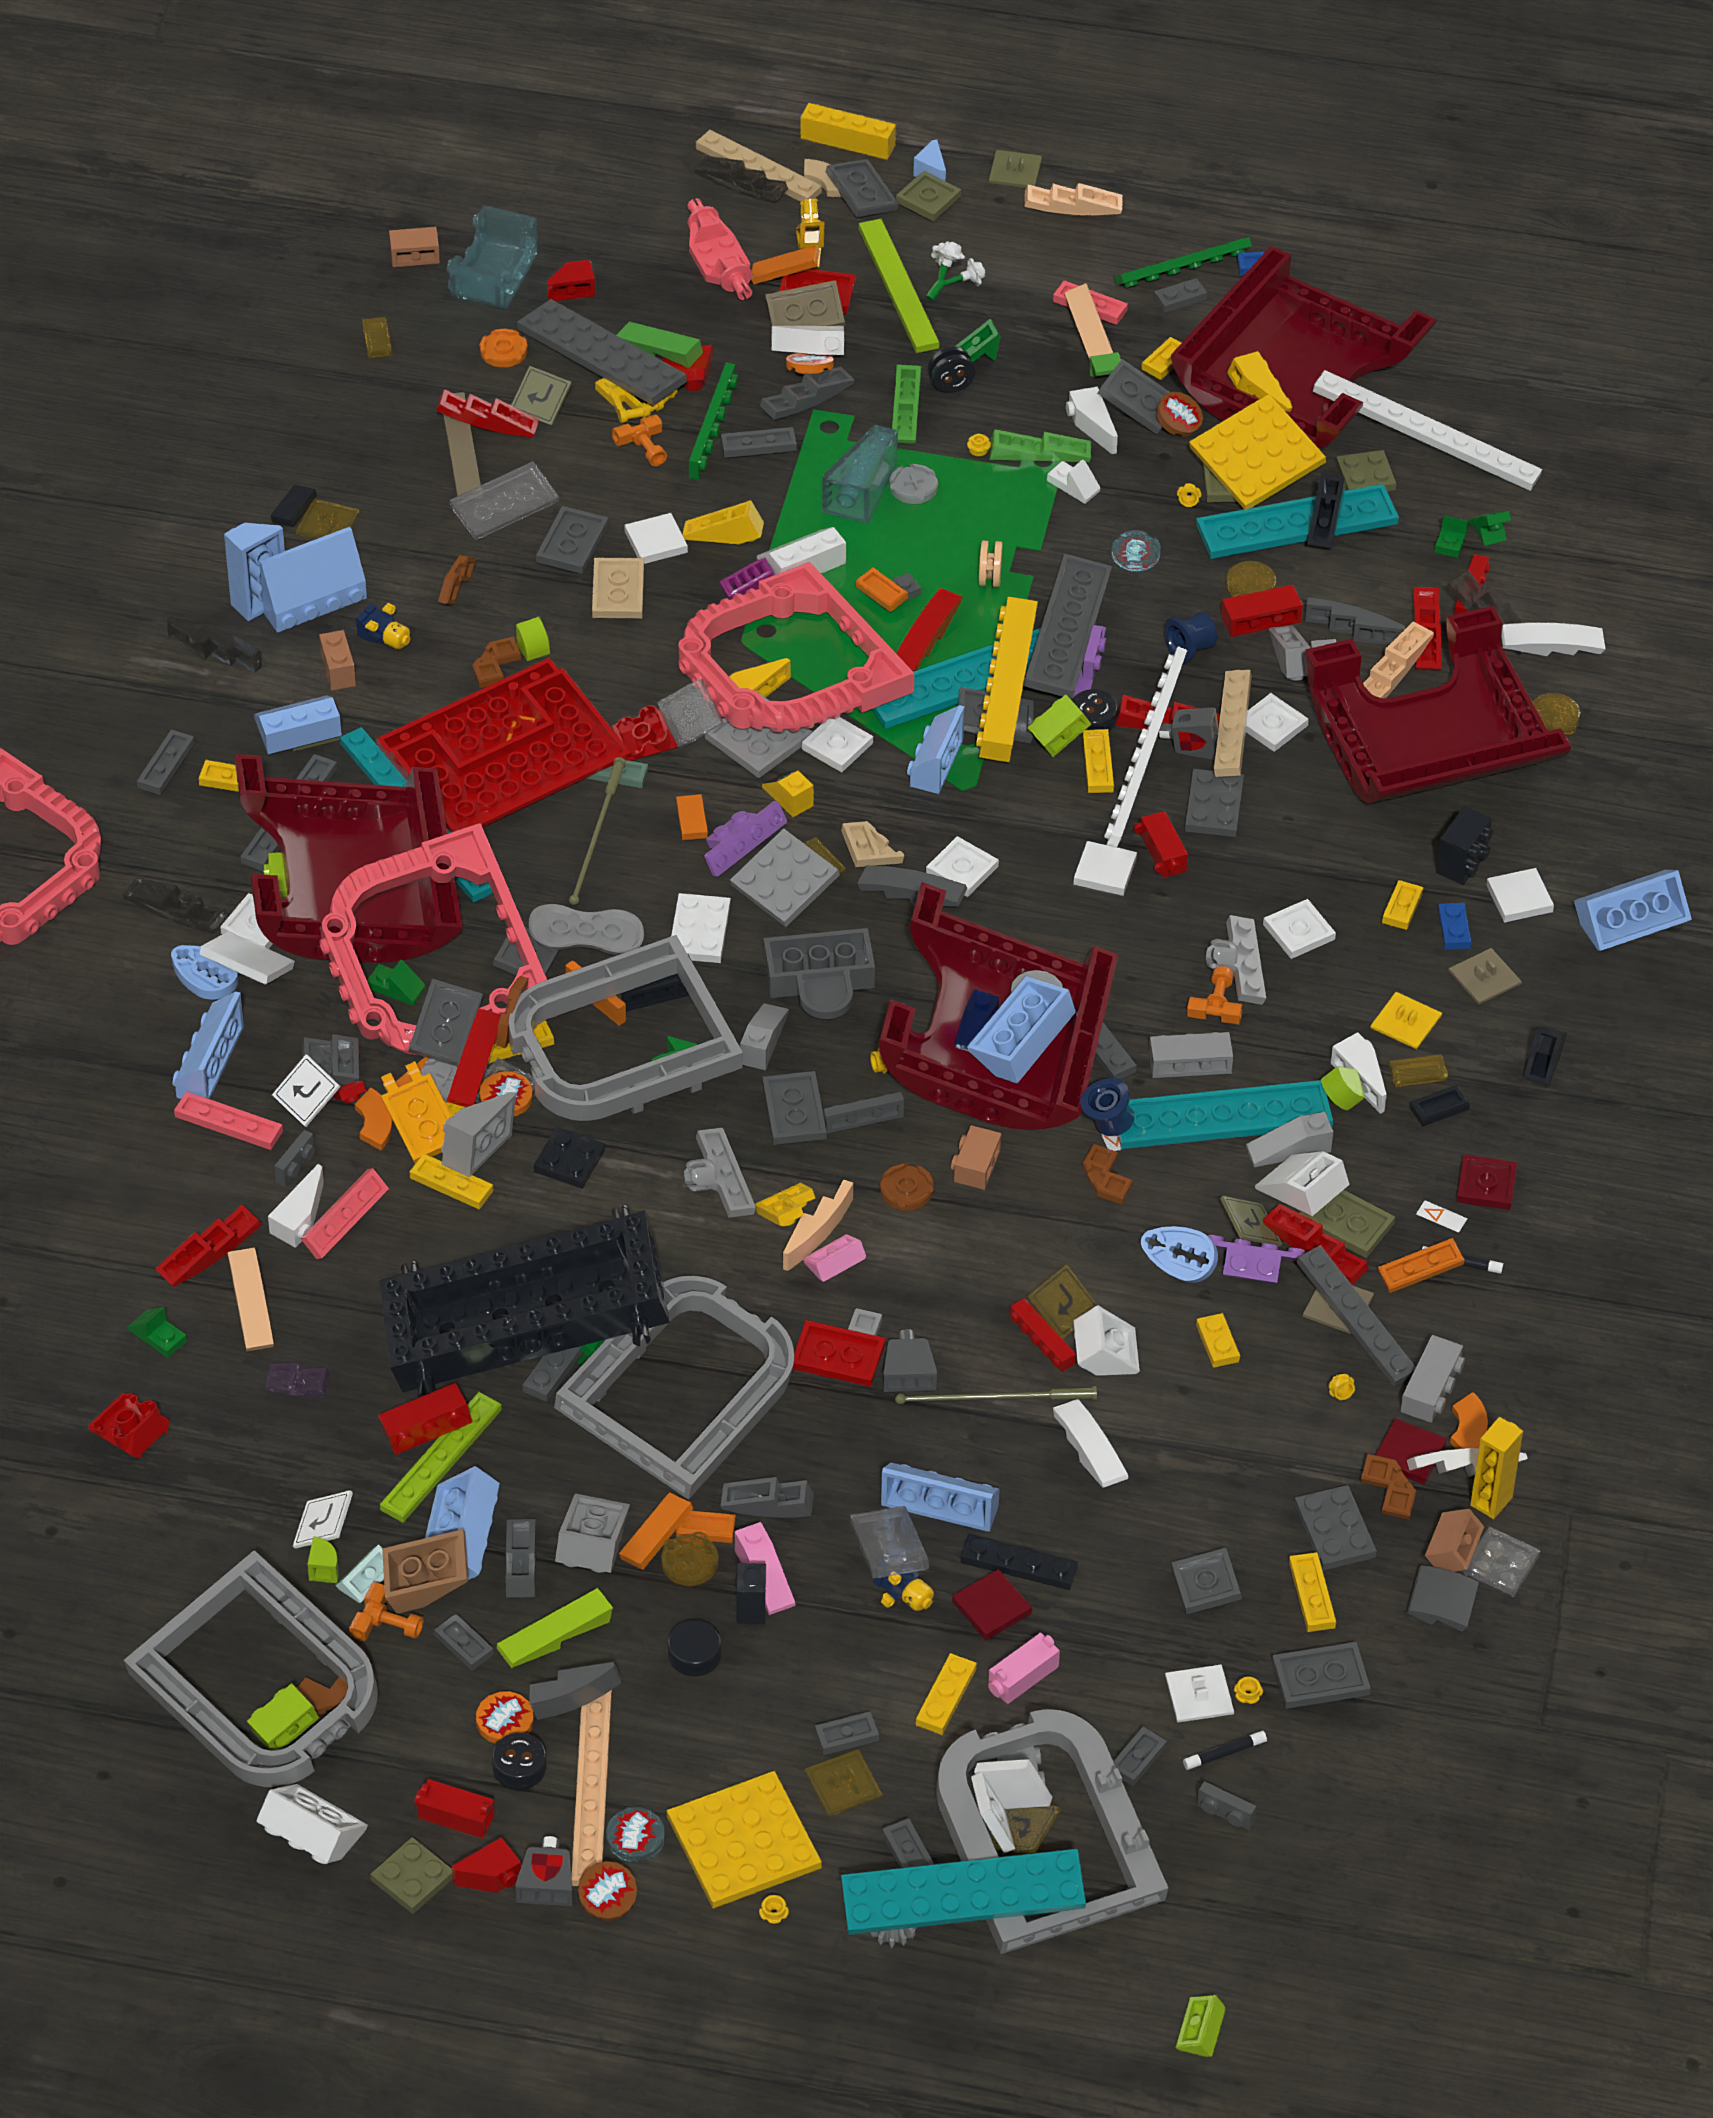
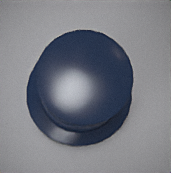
(1190, 634)
(1109, 1106)

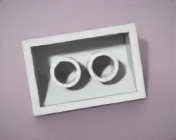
(822, 548)
(310, 1823)

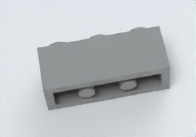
(1190, 1055)
(1433, 1379)

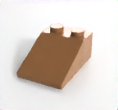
(424, 1570)

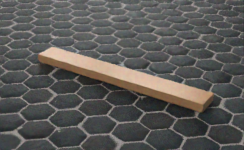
(591, 1786)

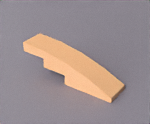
(1081, 201)
(1088, 321)
(1398, 660)
(815, 1229)
(250, 1299)

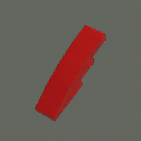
(494, 417)
(1427, 614)
(929, 628)
(474, 1059)
(1308, 1234)
(204, 1250)

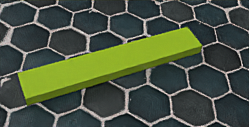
(439, 1460)

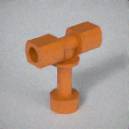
(641, 435)
(1216, 1003)
(376, 1613)

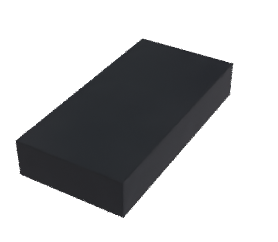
(293, 505)
(1439, 1105)

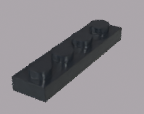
(1019, 1562)

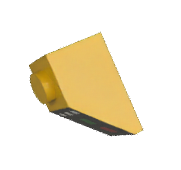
(791, 791)

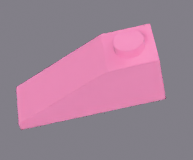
(755, 1546)

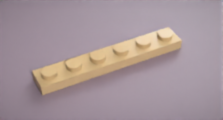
(720, 146)
(1232, 723)

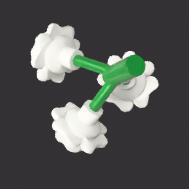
(946, 254)

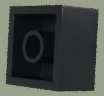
(1464, 846)

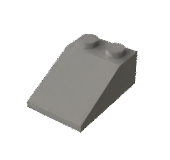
(477, 1133)
(591, 1533)

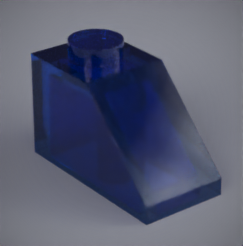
(975, 1016)

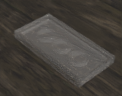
(504, 500)
(889, 1542)

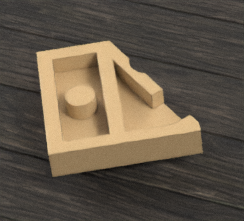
(868, 846)

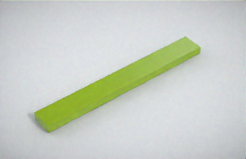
(898, 286)

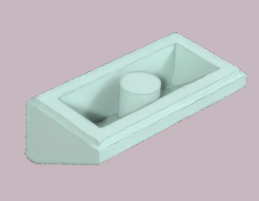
(360, 1577)

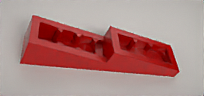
(1133, 712)

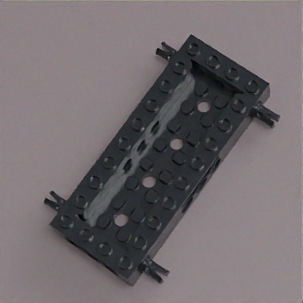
(522, 1284)

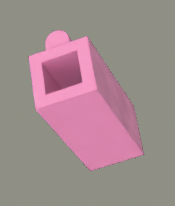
(1024, 1668)

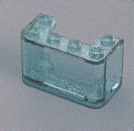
(497, 258)

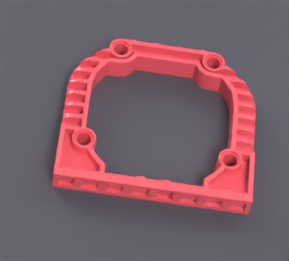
(794, 590)
(24, 789)
(469, 858)

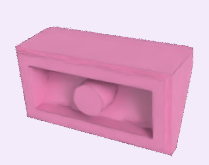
(835, 1257)

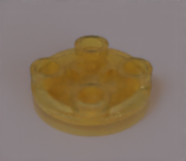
(1250, 578)
(1558, 712)
(689, 1559)

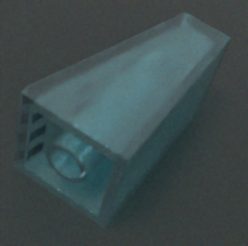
(861, 476)

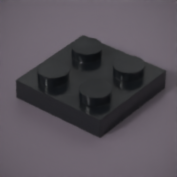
(569, 1157)

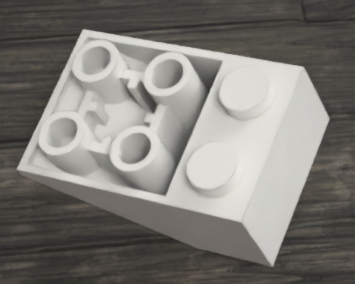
(1306, 1181)

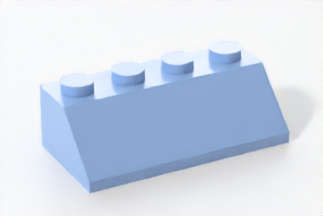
(244, 550)
(1633, 909)
(1022, 1028)
(210, 1047)
(939, 1496)
(468, 1505)

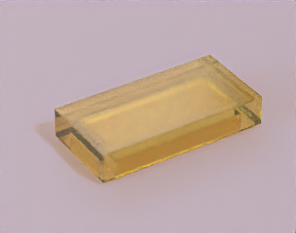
(377, 337)
(1418, 1070)

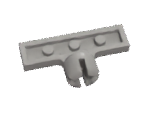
(1242, 957)
(720, 1173)

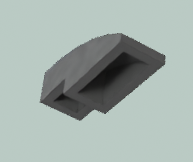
(768, 1498)
(520, 1557)
(573, 1689)

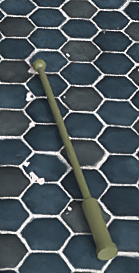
(619, 764)
(1054, 1394)

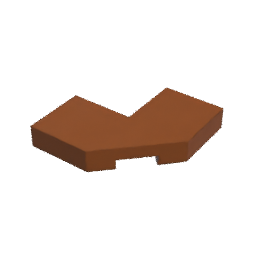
(459, 572)
(496, 653)
(514, 994)
(1104, 1182)
(1388, 1474)
(321, 1696)

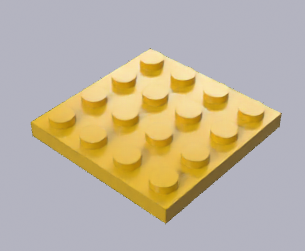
(1257, 452)
(743, 1839)

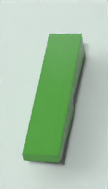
(670, 345)
(906, 402)
(1048, 448)

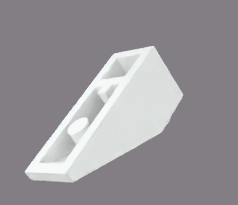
(809, 339)
(1092, 417)
(1360, 1055)
(298, 1210)

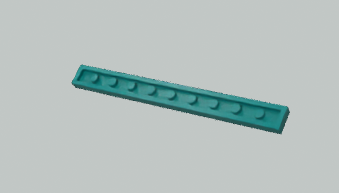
(383, 772)

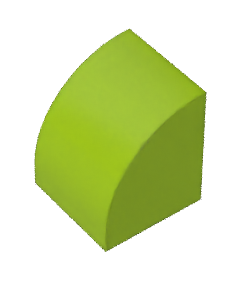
(532, 639)
(1343, 1087)
(322, 1562)

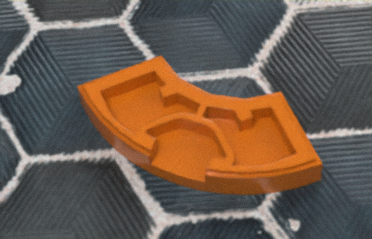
(376, 1118)
(1471, 1421)

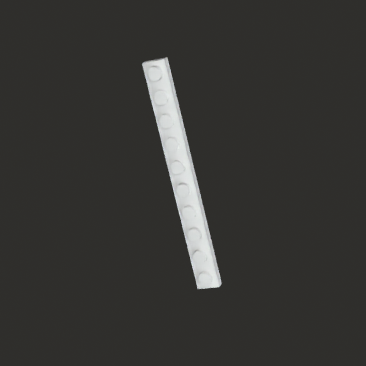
(1431, 431)
(1141, 755)

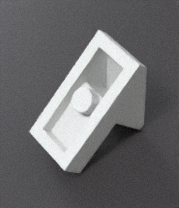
(1075, 480)

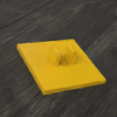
(1406, 1020)

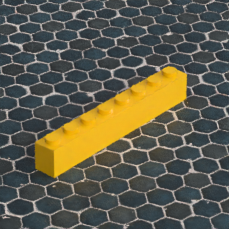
(1008, 679)

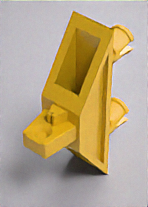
(810, 230)

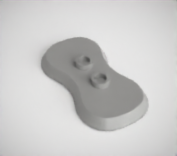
(564, 928)

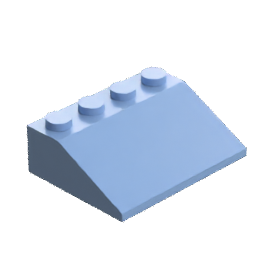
(312, 580)

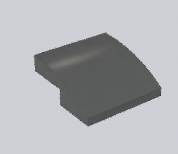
(336, 1057)
(1443, 1597)

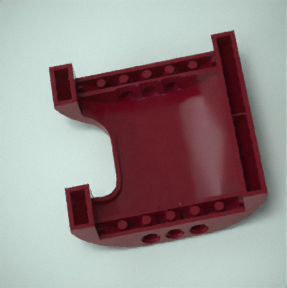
(1299, 337)
(1436, 735)
(330, 833)
(989, 961)

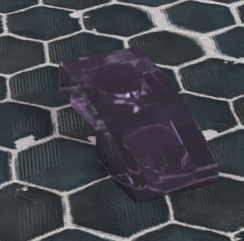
(292, 1380)

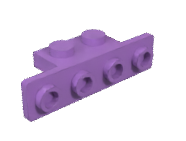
(1092, 659)
(742, 835)
(1254, 1262)

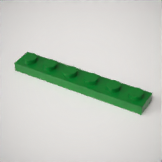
(1173, 265)
(711, 425)

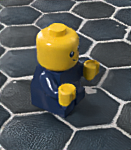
(381, 627)
(908, 1588)

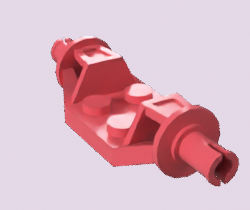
(717, 251)

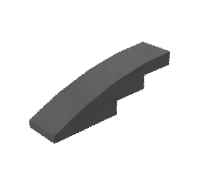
(807, 394)
(1349, 619)
(905, 883)

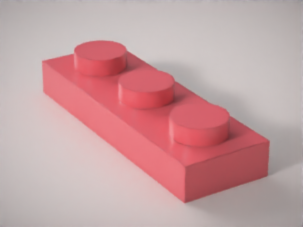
(1107, 307)

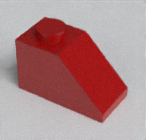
(572, 282)
(488, 1869)

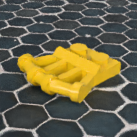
(617, 395)

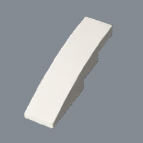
(1549, 637)
(1091, 1443)
(1451, 1460)

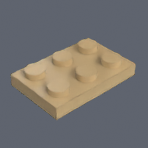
(618, 588)

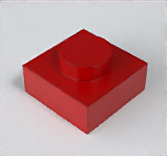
(350, 1091)

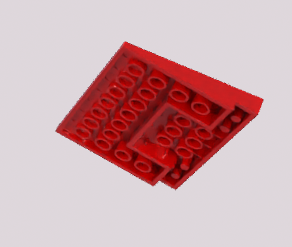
(492, 777)

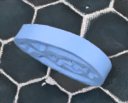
(199, 981)
(1190, 1239)

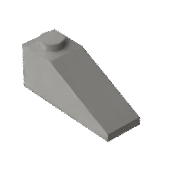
(1290, 651)
(762, 1035)
(1298, 1136)

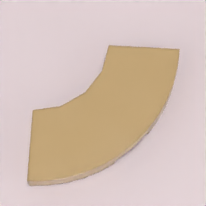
(815, 171)

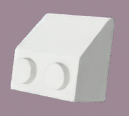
(1105, 1343)

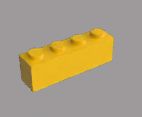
(848, 131)
(1496, 1467)

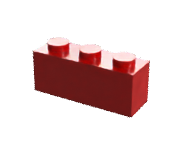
(1261, 610)
(425, 1418)

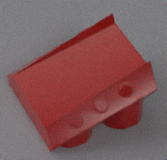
(698, 372)
(645, 733)
(130, 1424)

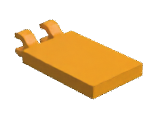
(417, 1112)

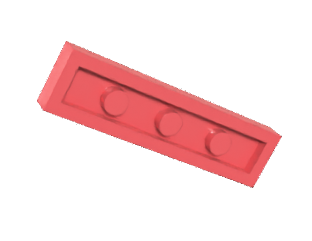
(228, 1120)
(344, 1213)

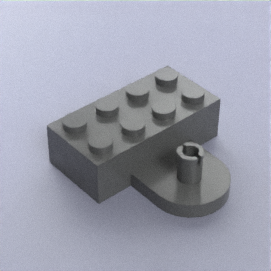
(820, 969)

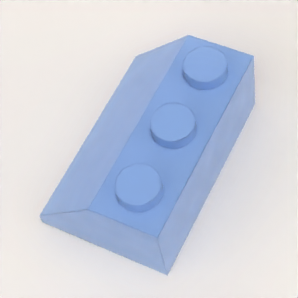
(299, 724)
(937, 751)

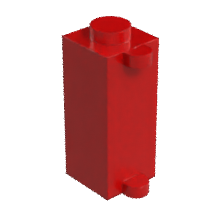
(1163, 844)
(455, 1808)

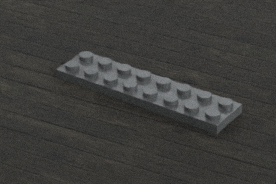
(602, 352)
(1067, 626)

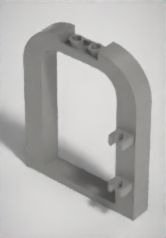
(637, 1084)
(726, 1430)
(209, 1725)
(1108, 1798)

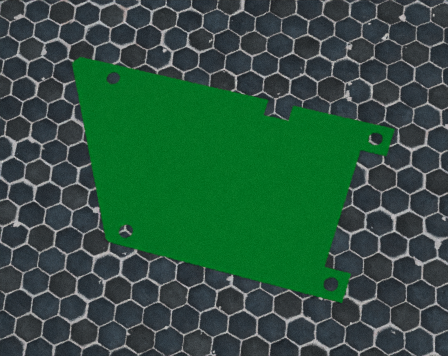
(928, 540)

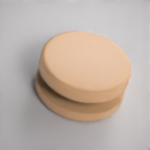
(990, 564)

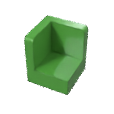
(1103, 364)

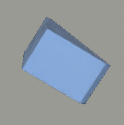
(930, 161)

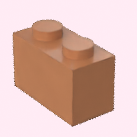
(414, 246)
(337, 660)
(976, 1157)
(1454, 1540)

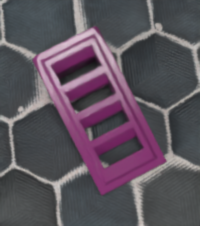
(758, 570)

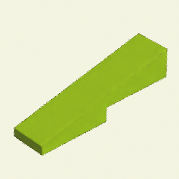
(548, 1633)

